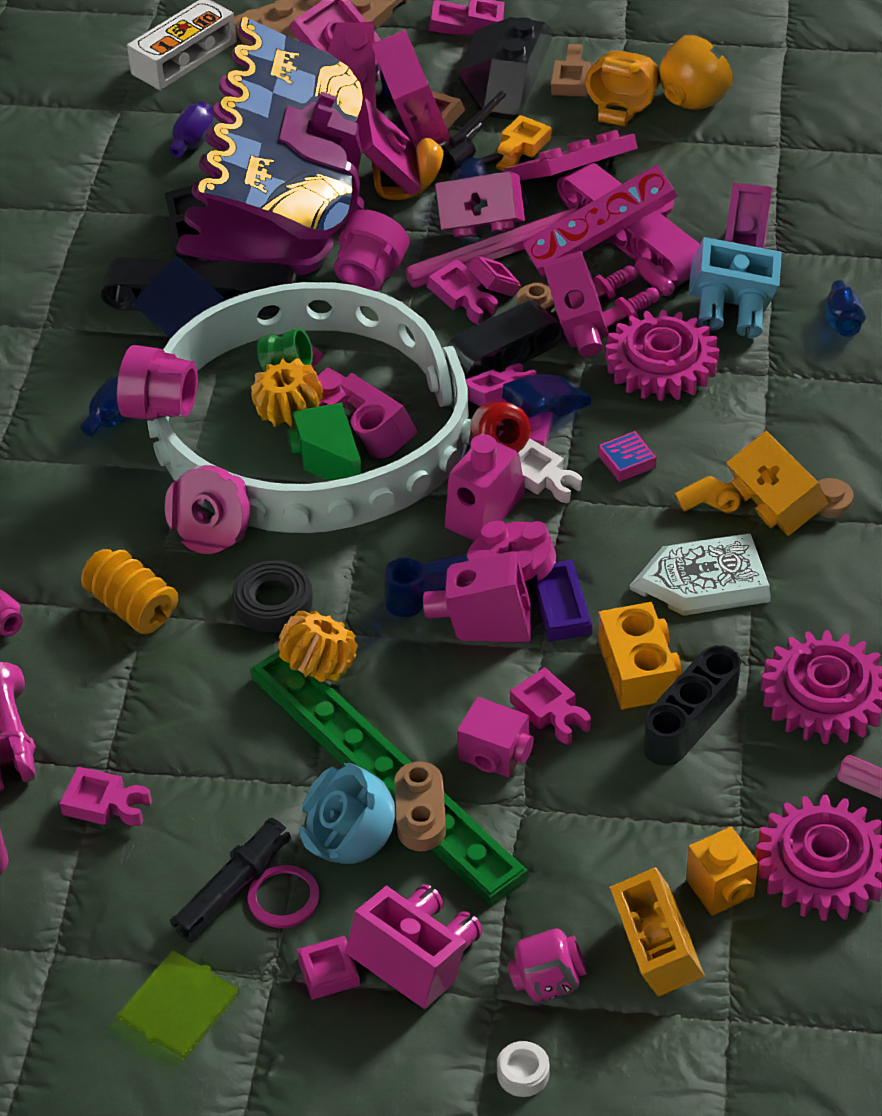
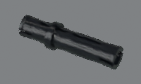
(245, 864)

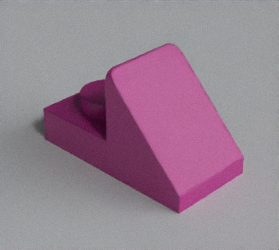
(748, 214)

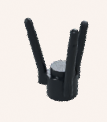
(461, 147)

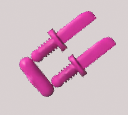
(650, 272)

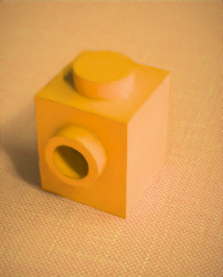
(721, 871)

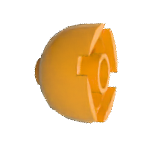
(693, 74)

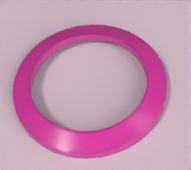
(285, 920)

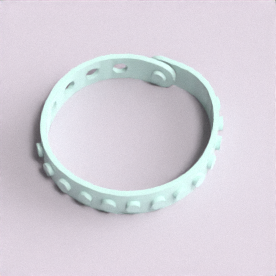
(346, 500)

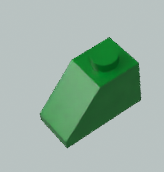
(325, 442)

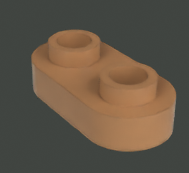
(420, 802)

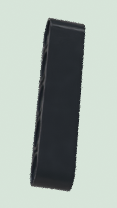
(131, 276)

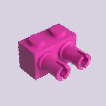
(407, 945)

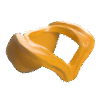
(428, 159)

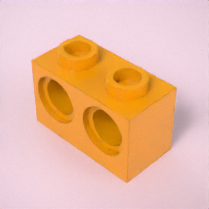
(637, 654)

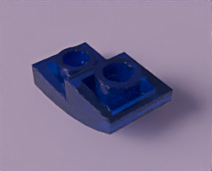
(543, 393)

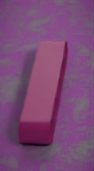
(648, 237)

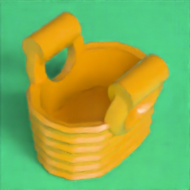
(624, 82)

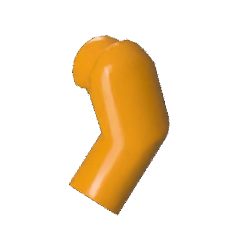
(709, 491)

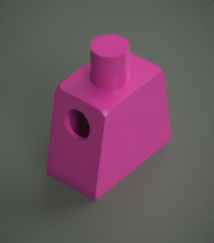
(580, 310)
(483, 487)
(484, 600)

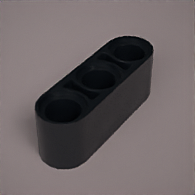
(507, 339)
(691, 705)

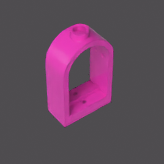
(410, 89)

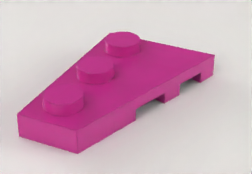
(354, 48)
(577, 155)

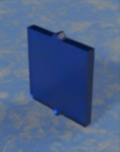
(176, 297)

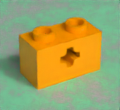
(776, 483)
(657, 932)

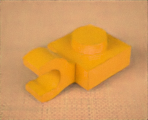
(522, 138)

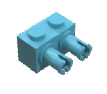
(736, 276)

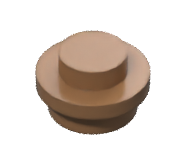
(838, 496)

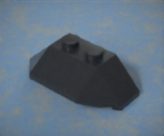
(506, 59)

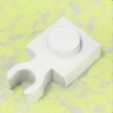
(545, 469)

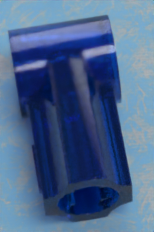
(409, 579)

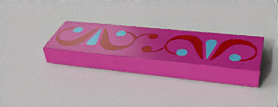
(601, 218)

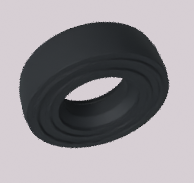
(267, 575)

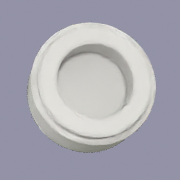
(523, 1068)

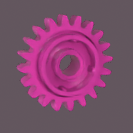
(662, 355)
(824, 686)
(792, 860)

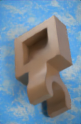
(570, 75)

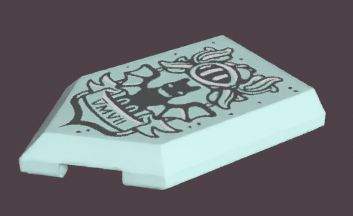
(705, 575)

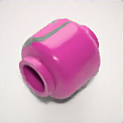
(547, 965)

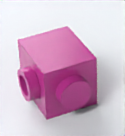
(494, 737)

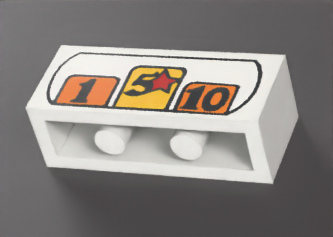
(181, 43)

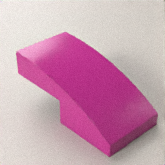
(462, 19)

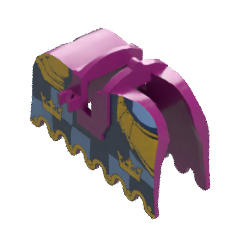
(281, 156)

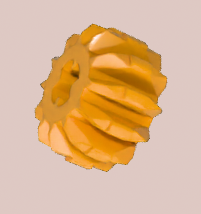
(285, 390)
(317, 646)

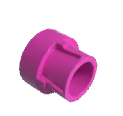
(370, 249)
(155, 384)

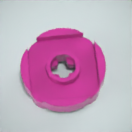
(229, 501)
(527, 538)

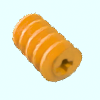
(129, 589)

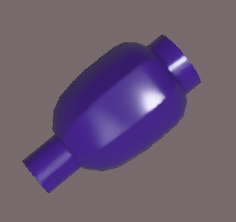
(191, 128)

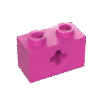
(458, 198)

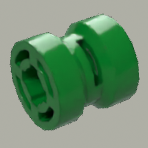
(291, 346)

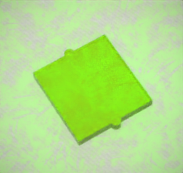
(178, 1004)

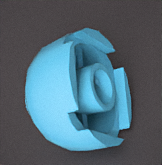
(347, 815)

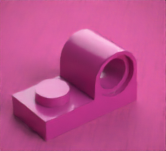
(377, 418)

